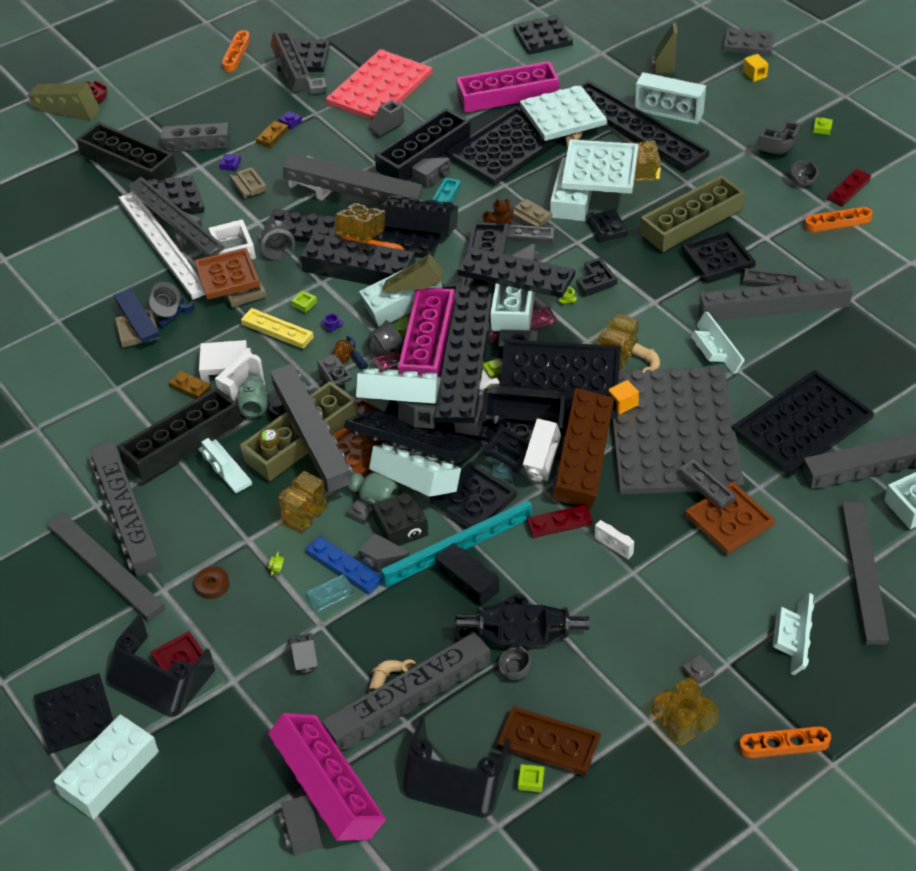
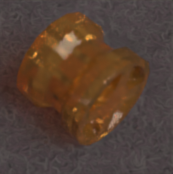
(343, 350)

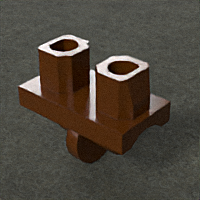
(502, 212)

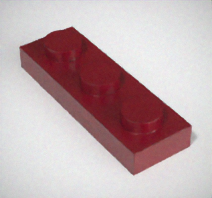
(849, 187)
(559, 521)

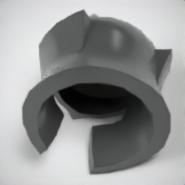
(274, 238)
(384, 339)

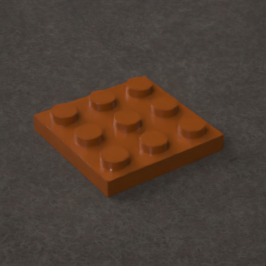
(227, 273)
(356, 450)
(733, 524)

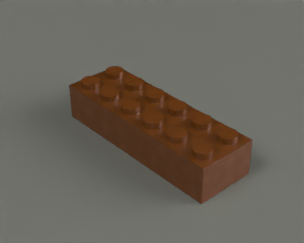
(582, 448)

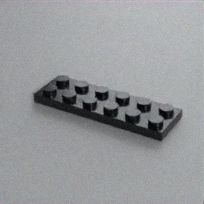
(516, 272)

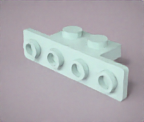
(716, 344)
(224, 465)
(793, 633)

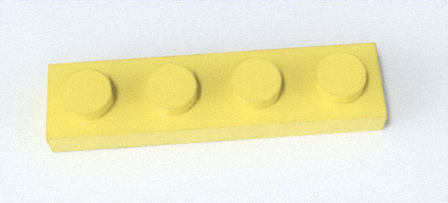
(277, 328)

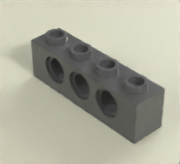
(290, 60)
(195, 137)

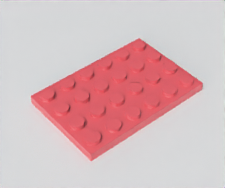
(378, 82)

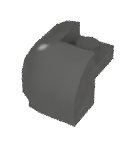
(779, 141)

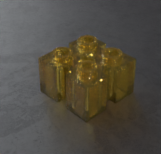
(359, 222)
(621, 332)
(302, 502)
(685, 710)

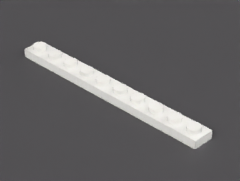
(163, 245)

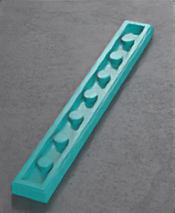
(465, 539)

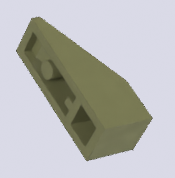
(666, 52)
(416, 276)

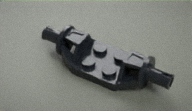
(522, 624)

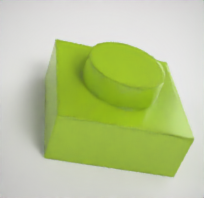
(823, 126)
(304, 301)
(493, 368)
(531, 778)

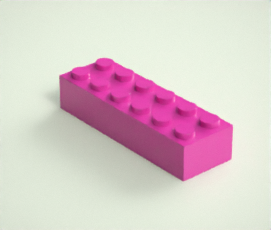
(506, 86)
(427, 331)
(326, 777)

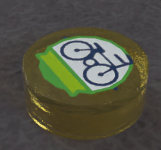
(269, 437)

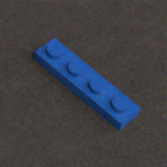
(343, 563)

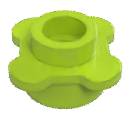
(568, 296)
(276, 563)

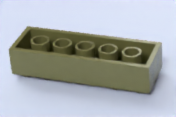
(692, 213)
(271, 461)

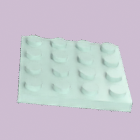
(563, 112)
(600, 166)

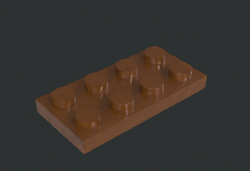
(550, 741)

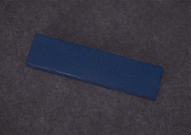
(136, 315)

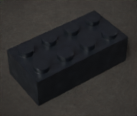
(420, 215)

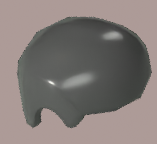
(804, 173)
(515, 663)

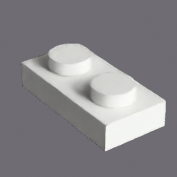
(614, 539)

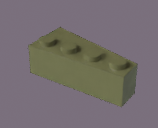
(65, 99)

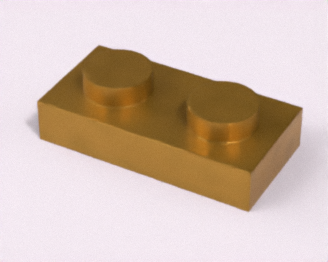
(272, 134)
(189, 385)

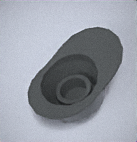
(164, 299)

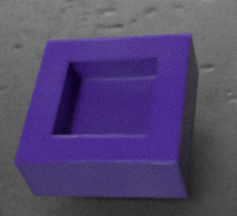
(290, 119)
(230, 162)

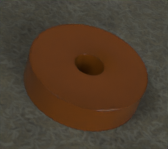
(216, 589)

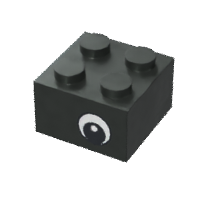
(401, 519)

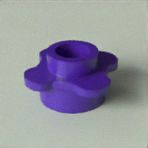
(331, 322)

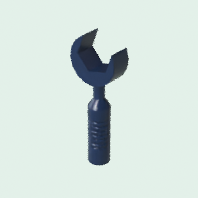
(181, 308)
(355, 354)

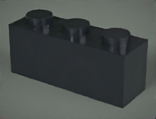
(467, 574)

